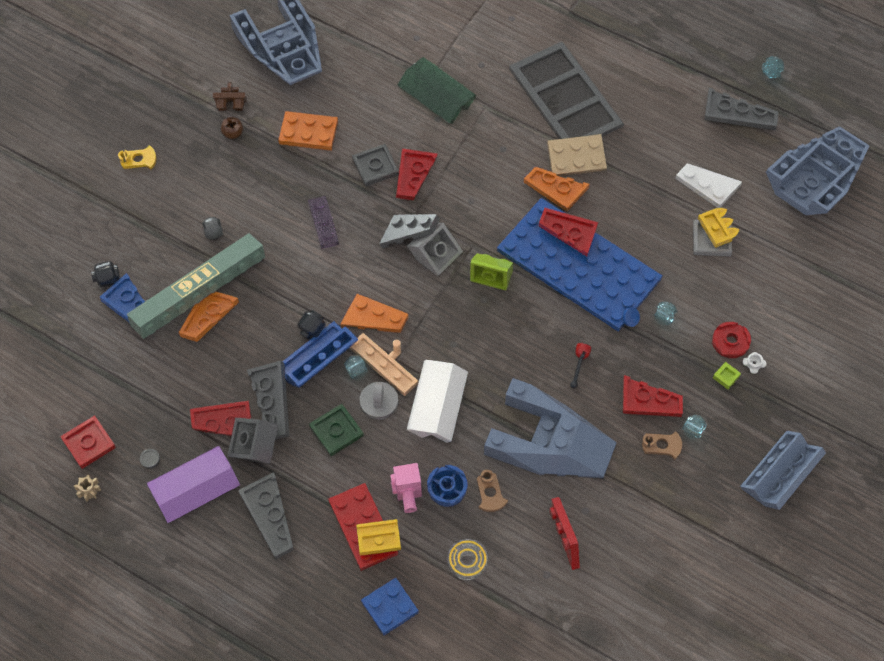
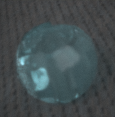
(665, 313)
(356, 367)
(694, 426)

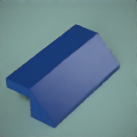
(317, 354)

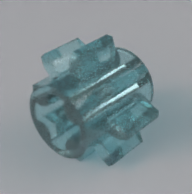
(773, 67)

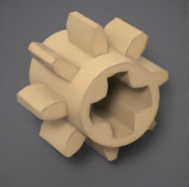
(87, 488)

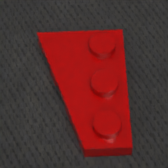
(413, 172)
(570, 229)
(647, 400)
(219, 418)

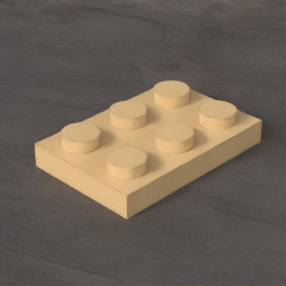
(577, 155)

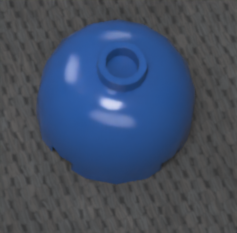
(447, 485)

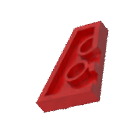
(566, 532)

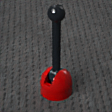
(582, 352)

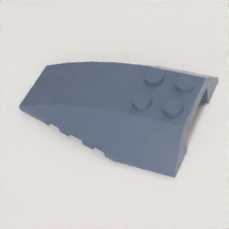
(819, 172)

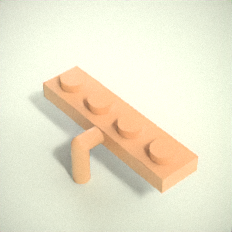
(385, 364)

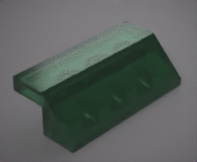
(436, 89)

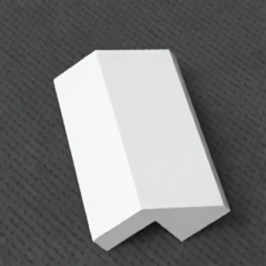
(437, 400)

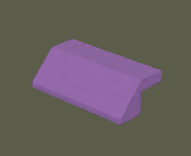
(193, 484)

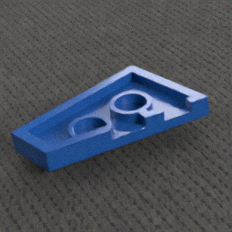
(122, 297)

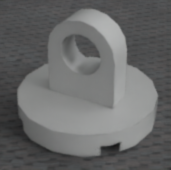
(379, 400)

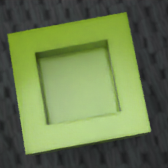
(726, 375)

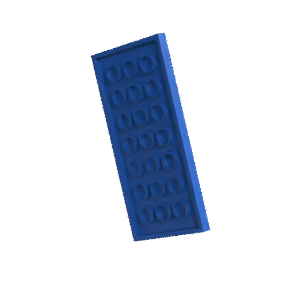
(599, 283)

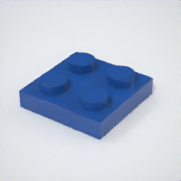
(389, 606)

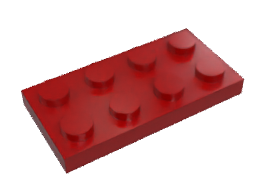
(356, 508)

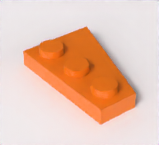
(555, 188)

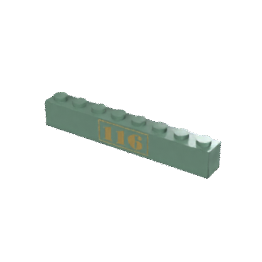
(196, 285)

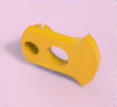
(148, 160)

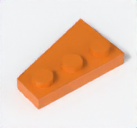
(206, 315)
(374, 315)

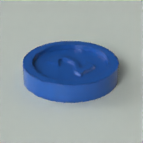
(631, 317)

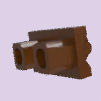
(228, 95)

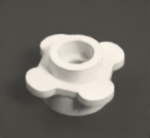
(754, 357)

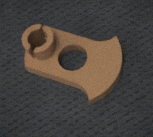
(673, 441)
(494, 503)

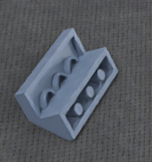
(782, 470)

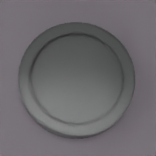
(149, 458)

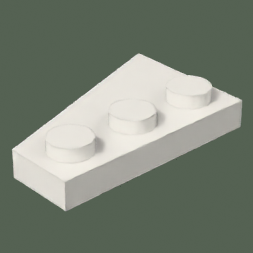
(708, 184)

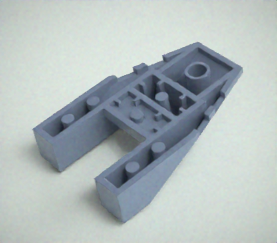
(285, 49)
(562, 440)

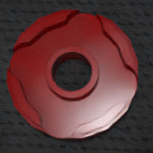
(728, 349)

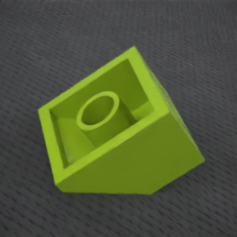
(490, 271)

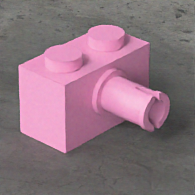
(407, 485)

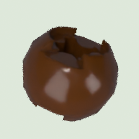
(235, 124)

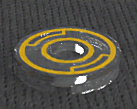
(471, 548)

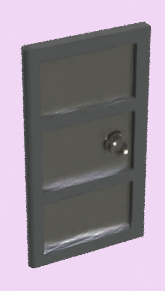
(565, 94)

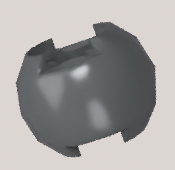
(212, 228)

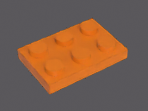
(308, 130)

